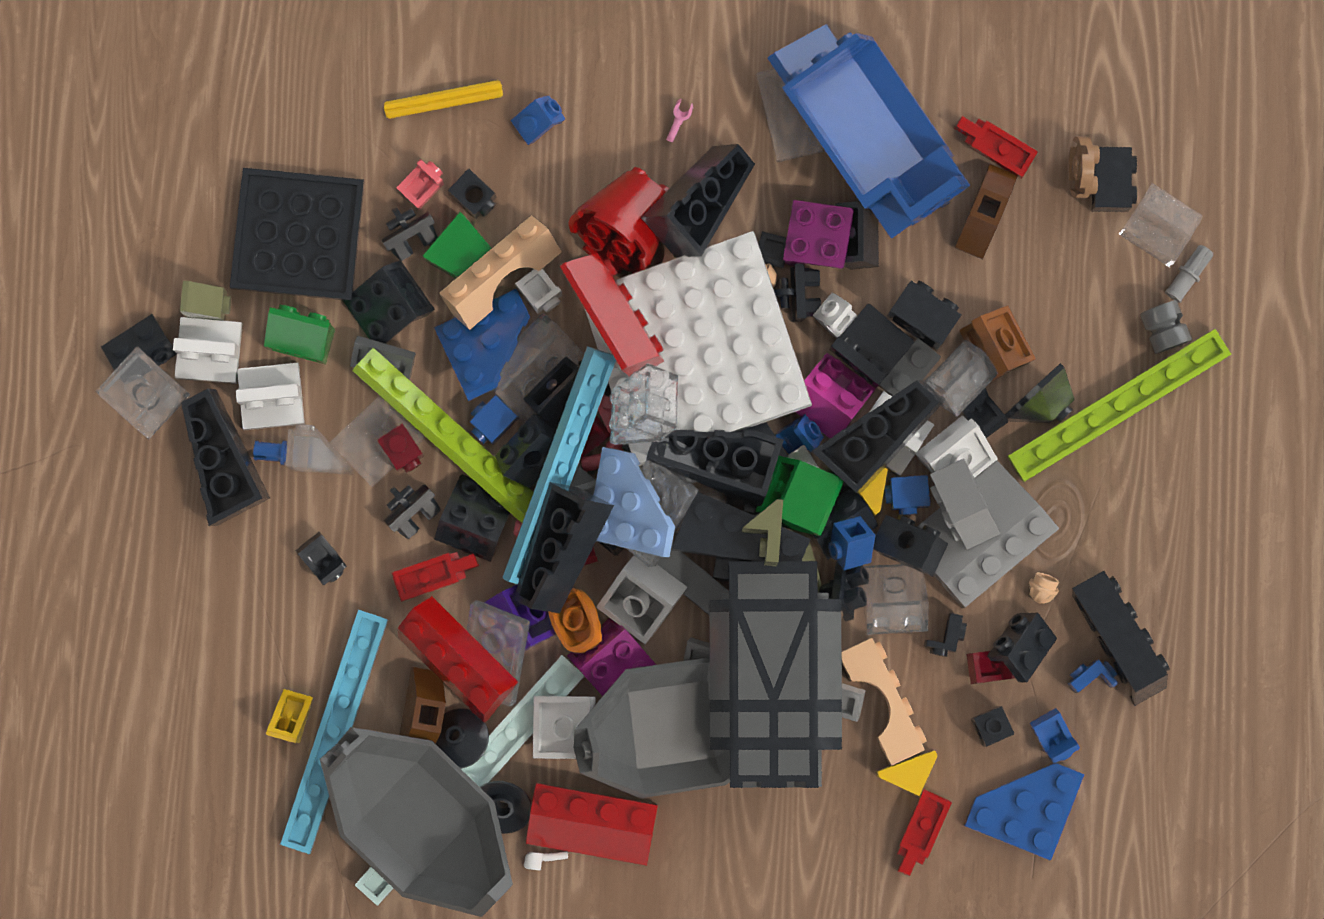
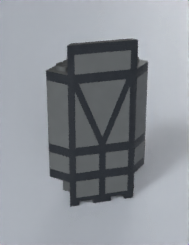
(775, 675)

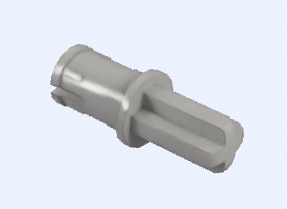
(1189, 273)

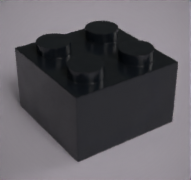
(924, 314)

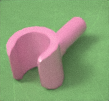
(678, 120)

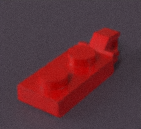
(997, 145)
(432, 574)
(922, 830)

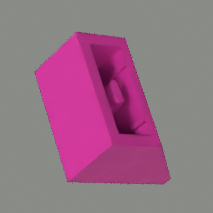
(834, 395)

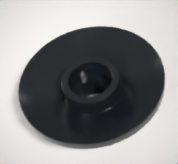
(472, 739)
(516, 811)

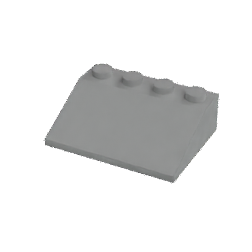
(1022, 530)

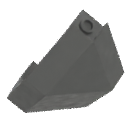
(653, 732)
(417, 820)

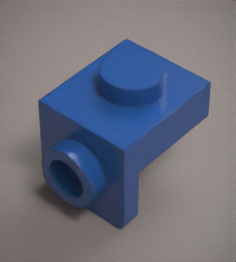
(538, 118)
(800, 433)
(1085, 675)
(1054, 736)

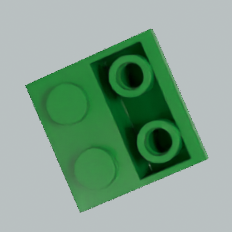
(298, 334)
(806, 494)

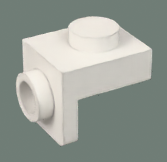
(539, 291)
(835, 315)

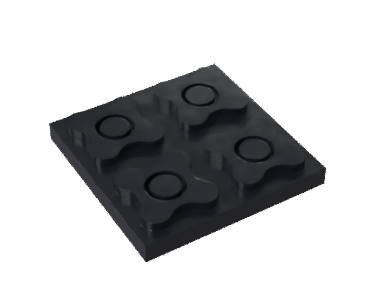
(297, 234)

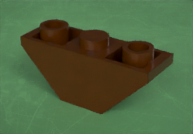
(986, 211)
(423, 706)

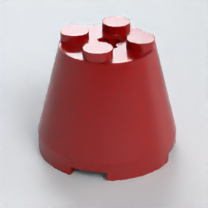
(613, 222)

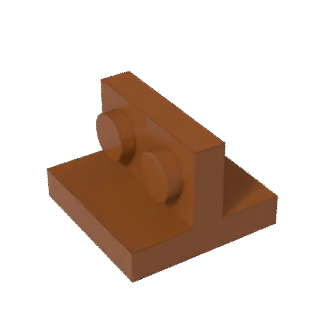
(1000, 339)

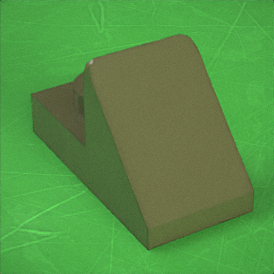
(768, 523)

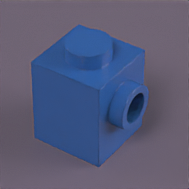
(492, 420)
(907, 494)
(852, 543)

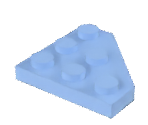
(637, 516)

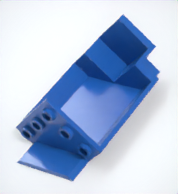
(869, 126)

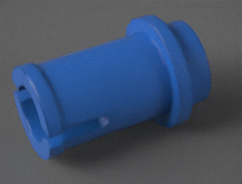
(270, 451)

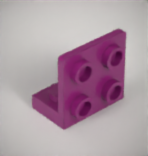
(818, 234)
(610, 657)

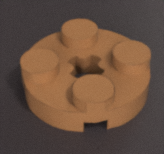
(1081, 167)

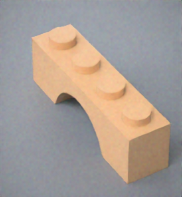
(472, 292)
(899, 737)

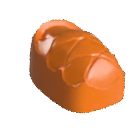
(577, 623)

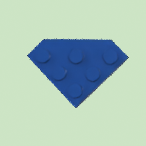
(483, 350)
(1028, 810)

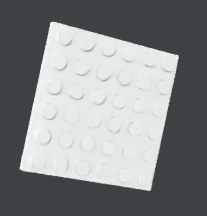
(719, 338)

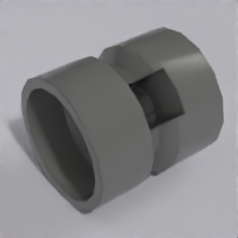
(1165, 326)

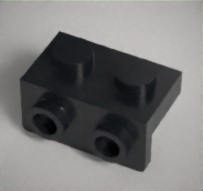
(147, 336)
(1023, 645)

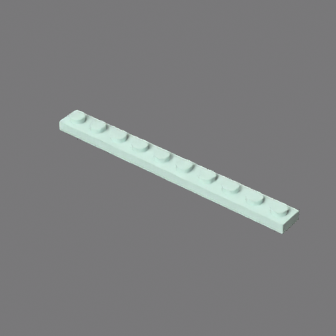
(502, 745)

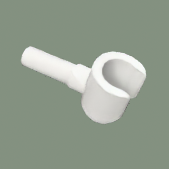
(534, 859)

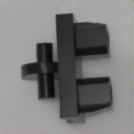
(397, 240)
(799, 278)
(400, 518)
(846, 588)

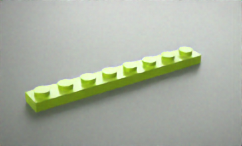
(1119, 405)
(443, 432)

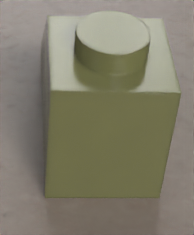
(204, 301)

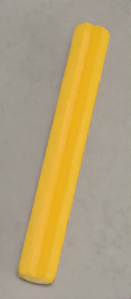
(443, 99)

